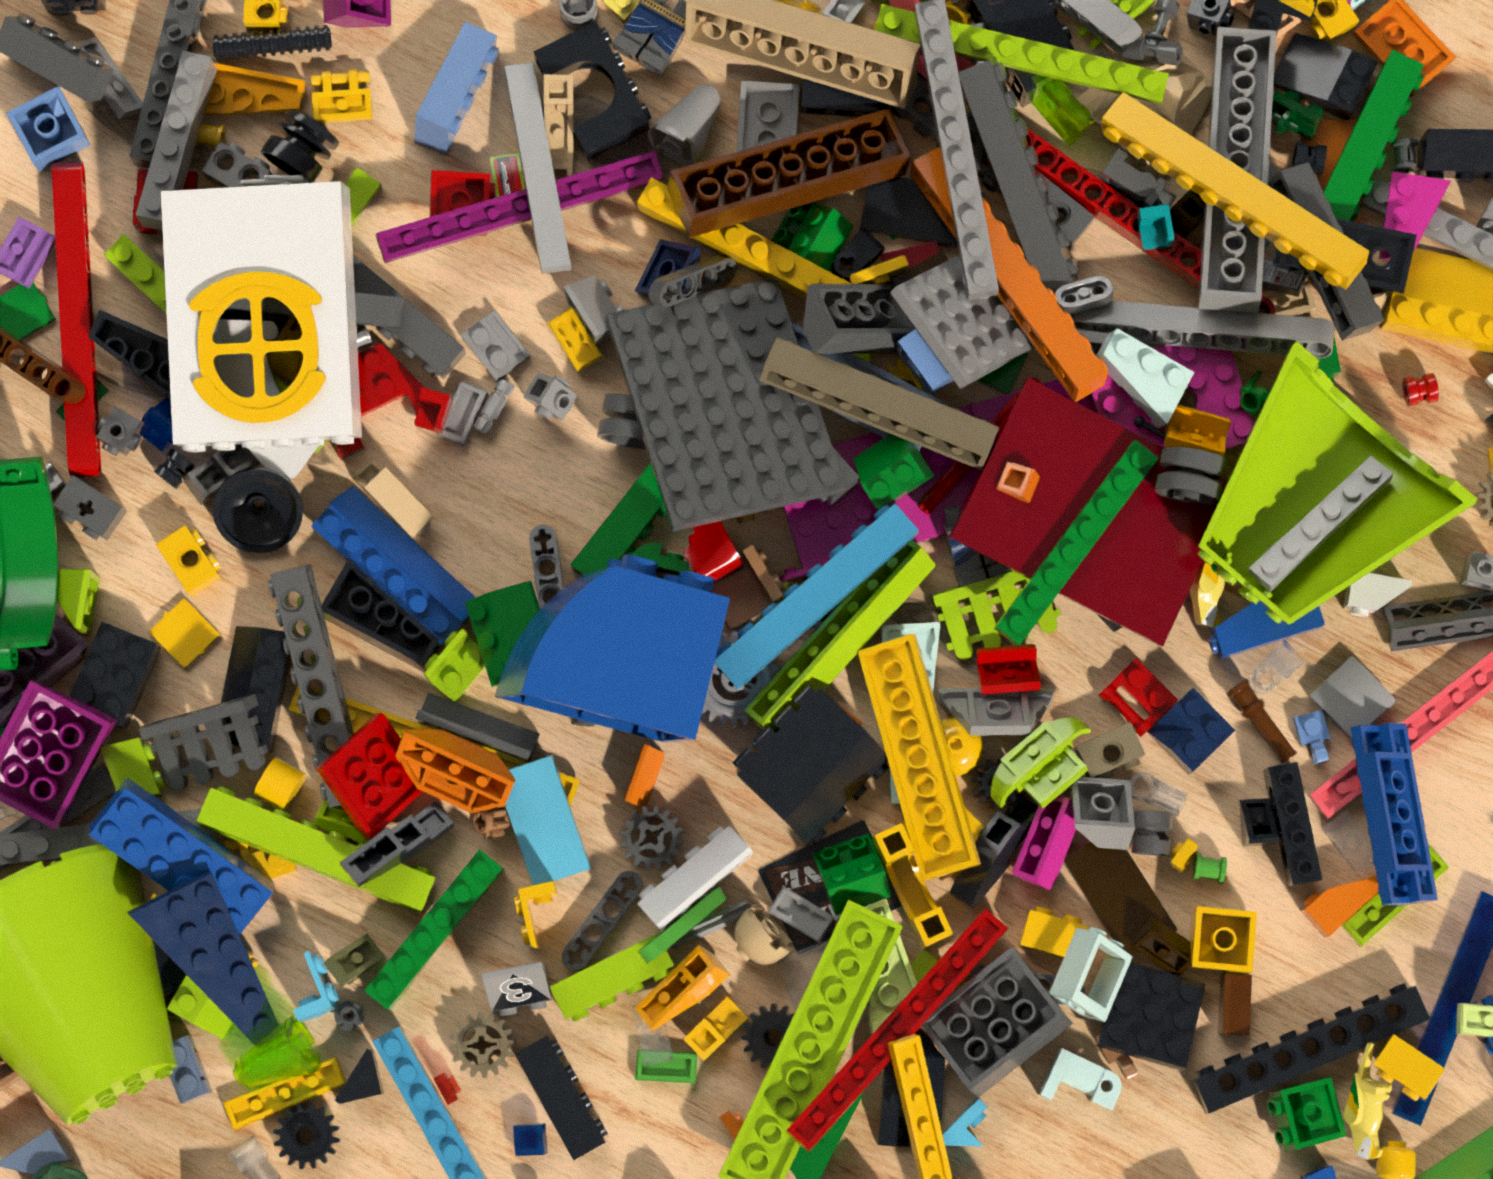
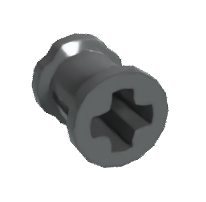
(1405, 155)

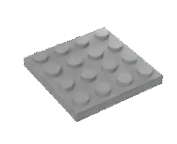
(963, 333)

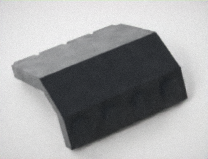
(811, 764)

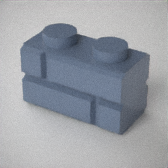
(189, 1076)

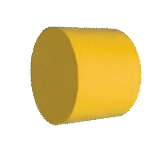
(279, 784)

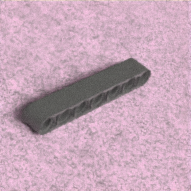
(370, 309)

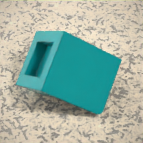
(1155, 227)

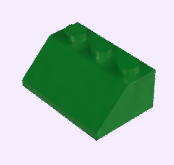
(499, 621)

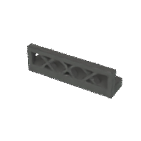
(1443, 628)
(478, 727)

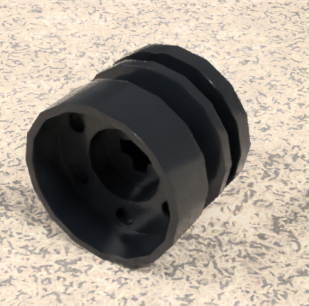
(303, 142)

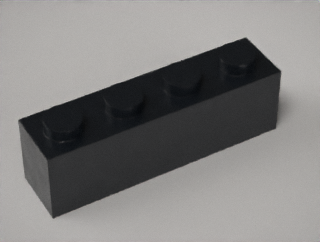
(561, 1097)

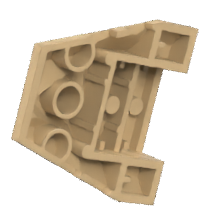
(1183, 101)

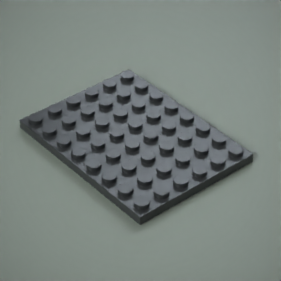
(707, 421)

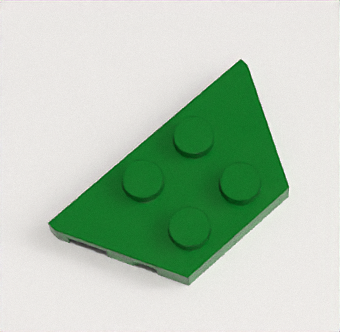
(813, 1163)

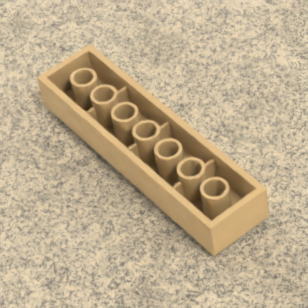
(807, 46)

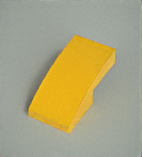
(716, 1028)

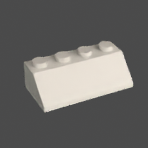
(695, 878)

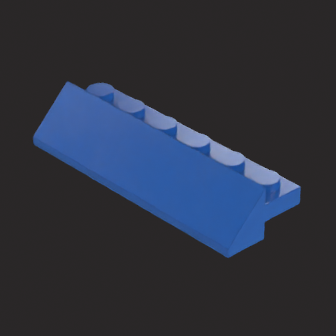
(395, 563)
(1394, 814)

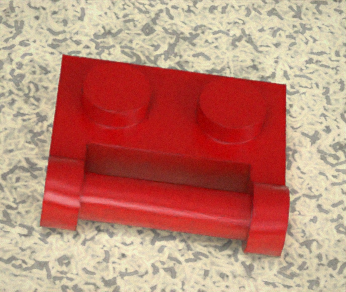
(1144, 690)

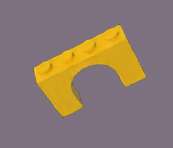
(900, 865)

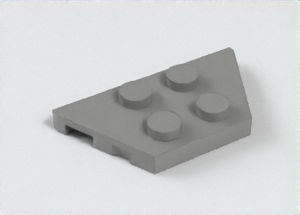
(996, 713)

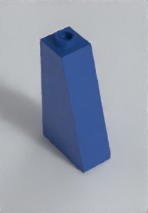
(1254, 629)

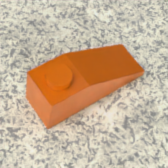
(1336, 905)

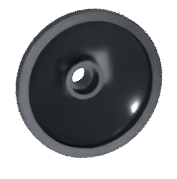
(252, 526)

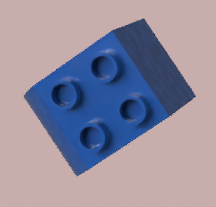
(622, 651)

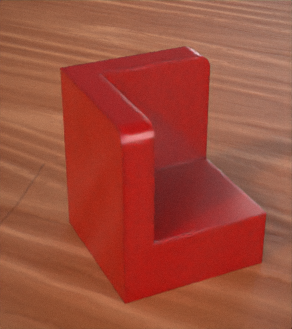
(432, 410)

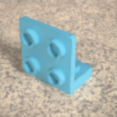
(314, 1006)

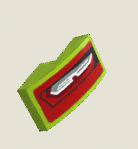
(507, 174)

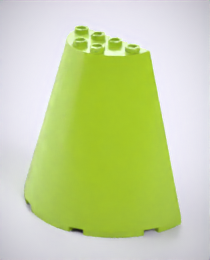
(1292, 460)
(80, 984)

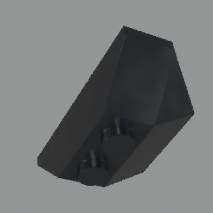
(892, 1124)

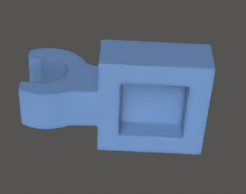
(1312, 731)

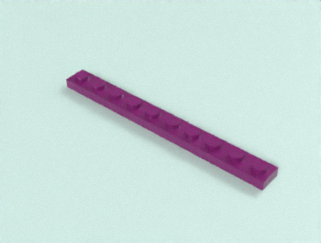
(514, 208)

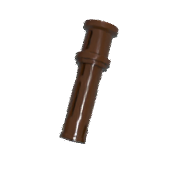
(1253, 709)

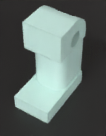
(1082, 1076)

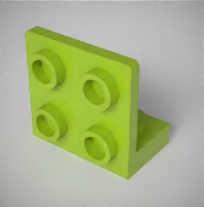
(456, 666)

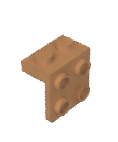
(749, 588)

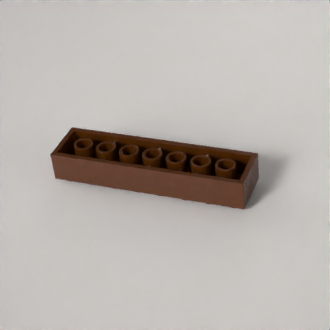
(788, 173)

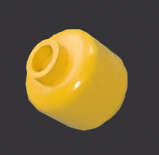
(1396, 1161)

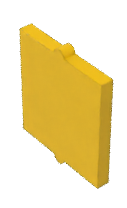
(184, 633)

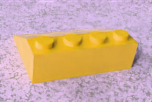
(1444, 302)

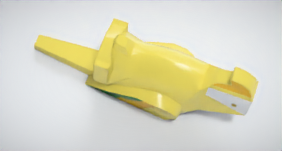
(1205, 595)
(1365, 1108)

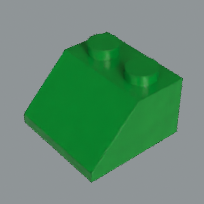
(891, 470)

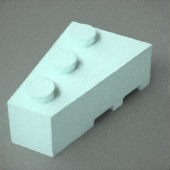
(1145, 374)

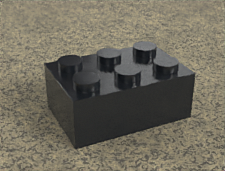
(115, 672)

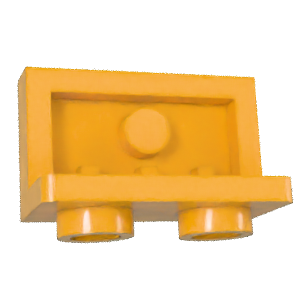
(1197, 430)

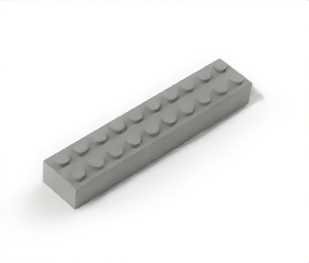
(1241, 133)

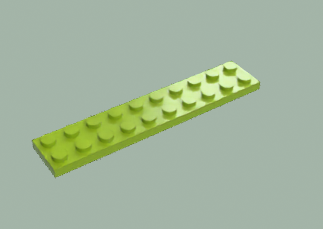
(812, 1042)

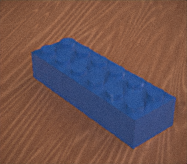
(176, 850)

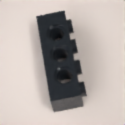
(1293, 824)

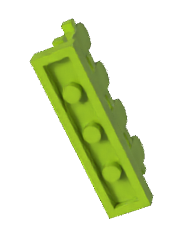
(982, 611)

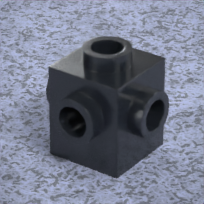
(1208, 15)

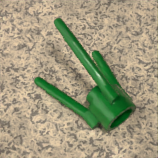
(1253, 398)

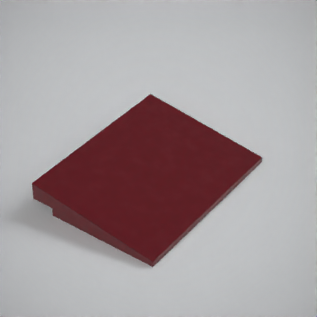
(1142, 559)

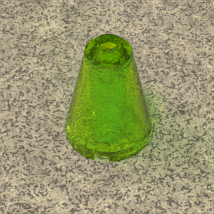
(278, 1056)

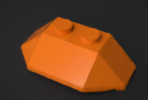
(455, 769)

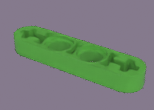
(682, 924)

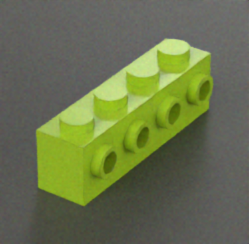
(607, 979)

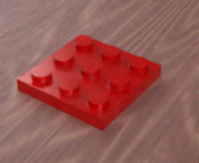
(369, 777)

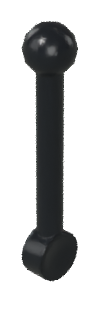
(1139, 421)

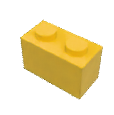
(1048, 933)
(1408, 1068)

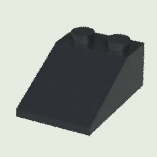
(1324, 74)

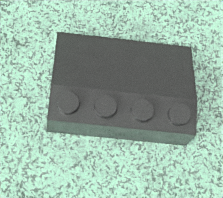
(995, 1022)

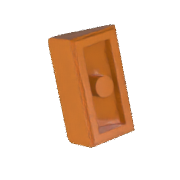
(644, 776)

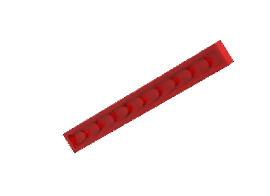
(902, 1022)

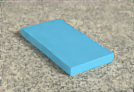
(545, 823)

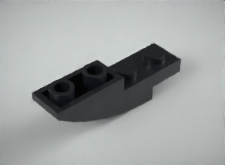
(994, 848)

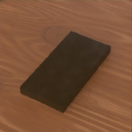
(1116, 892)

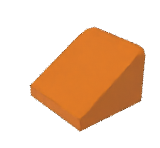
(1018, 481)

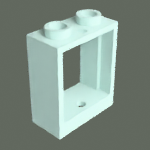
(1076, 967)

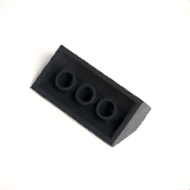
(1456, 154)
(258, 668)

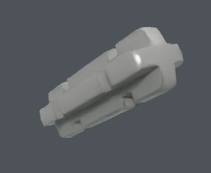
(494, 406)

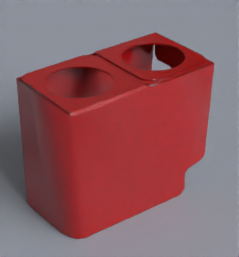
(712, 552)

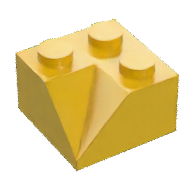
(1222, 939)

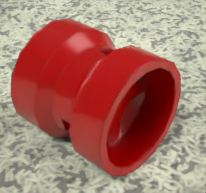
(1421, 389)

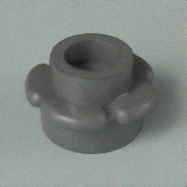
(341, 1015)

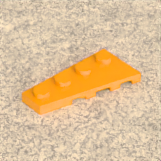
(252, 92)

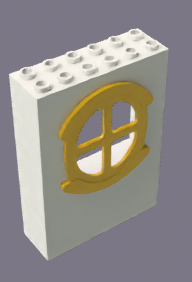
(255, 246)

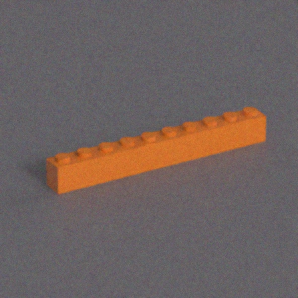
(1023, 292)

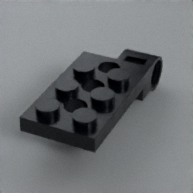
(1373, 238)

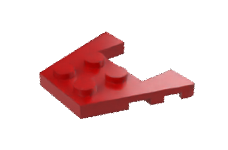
(380, 383)

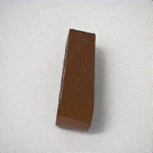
(33, 367)

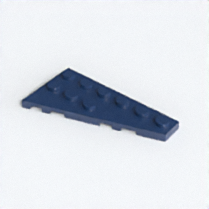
(204, 943)

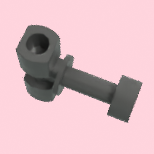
(1154, 42)

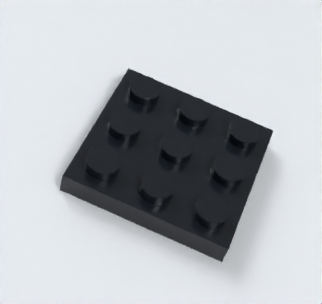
(1153, 1017)

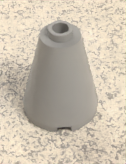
(686, 126)

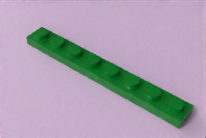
(1076, 543)

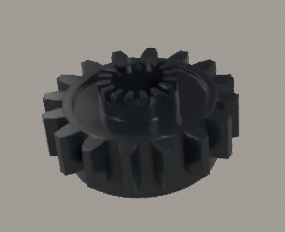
(759, 1030)
(291, 1130)

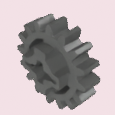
(659, 848)

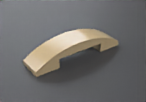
(560, 122)

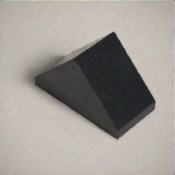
(1257, 822)
(363, 1081)

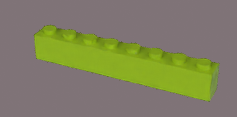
(843, 633)
(307, 847)

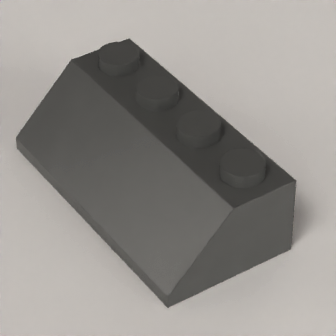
(854, 319)

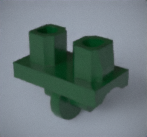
(1294, 116)

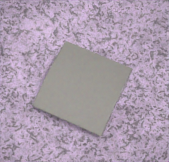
(1352, 697)

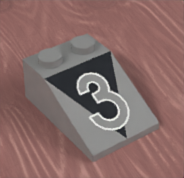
(517, 988)

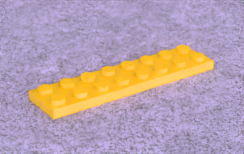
(918, 757)

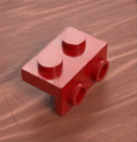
(1008, 669)

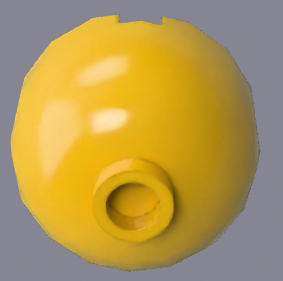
(964, 749)

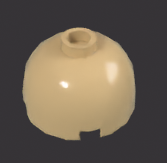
(761, 937)

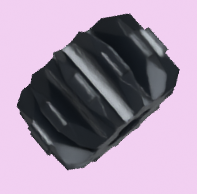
(984, 786)

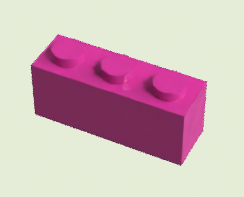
(1046, 844)

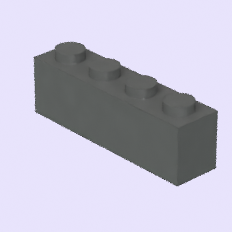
(54, 58)

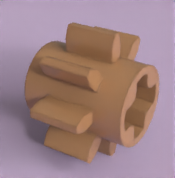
(491, 822)

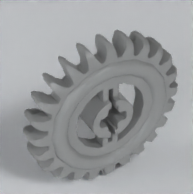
(735, 709)

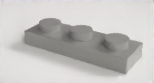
(118, 91)

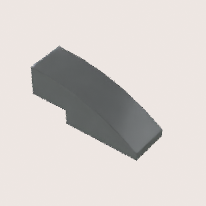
(208, 477)

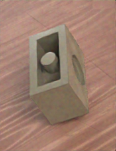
(1122, 739)

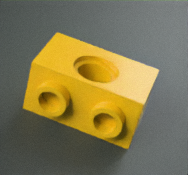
(1335, 25)
(174, 550)

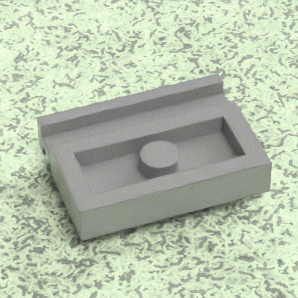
(495, 346)

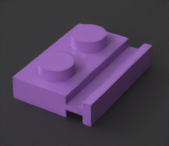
(25, 252)

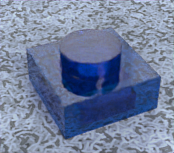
(530, 1139)

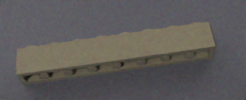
(879, 403)

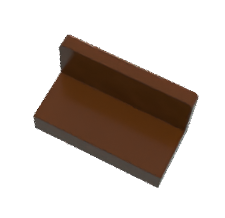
(1234, 1004)

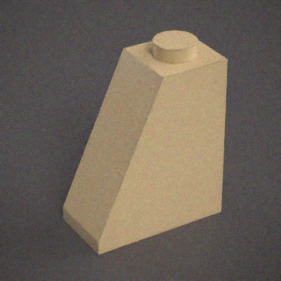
(393, 498)

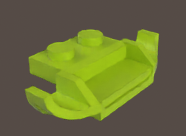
(1041, 763)

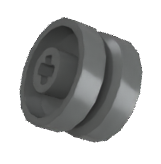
(623, 425)
(1190, 475)

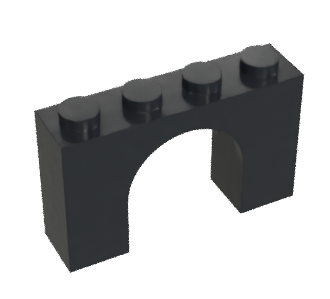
(590, 50)

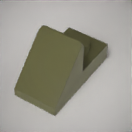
(354, 960)

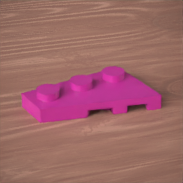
(1412, 204)

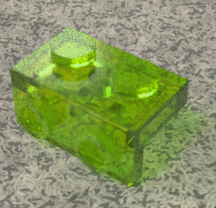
(1063, 111)

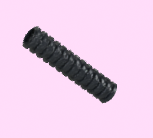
(272, 42)

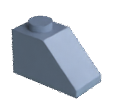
(38, 1153)

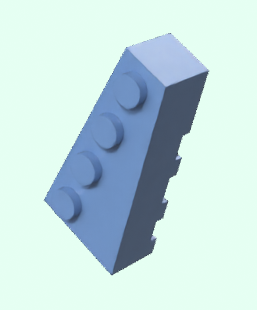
(455, 88)

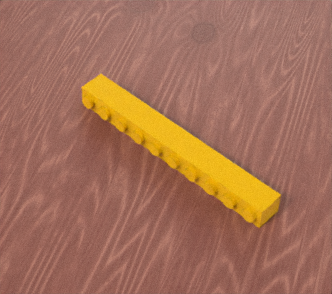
(1234, 191)

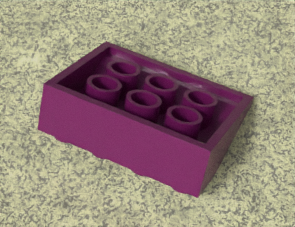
(49, 753)

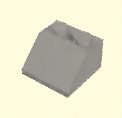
(592, 304)
(1104, 811)

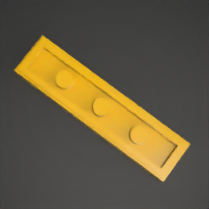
(283, 1094)

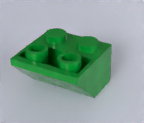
(813, 233)
(852, 873)

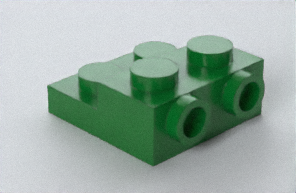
(1306, 1114)

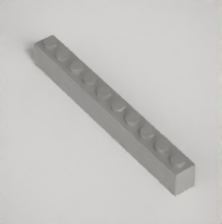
(956, 149)

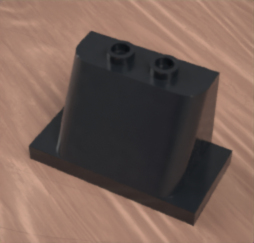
(1027, 20)

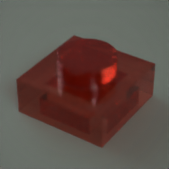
(448, 1087)

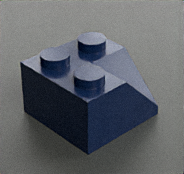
(1191, 731)

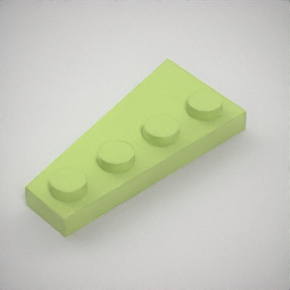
(895, 980)

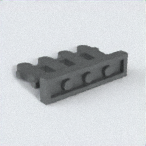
(218, 734)

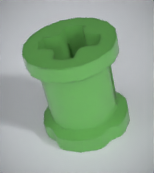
(1209, 868)

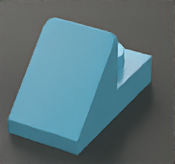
(957, 1133)

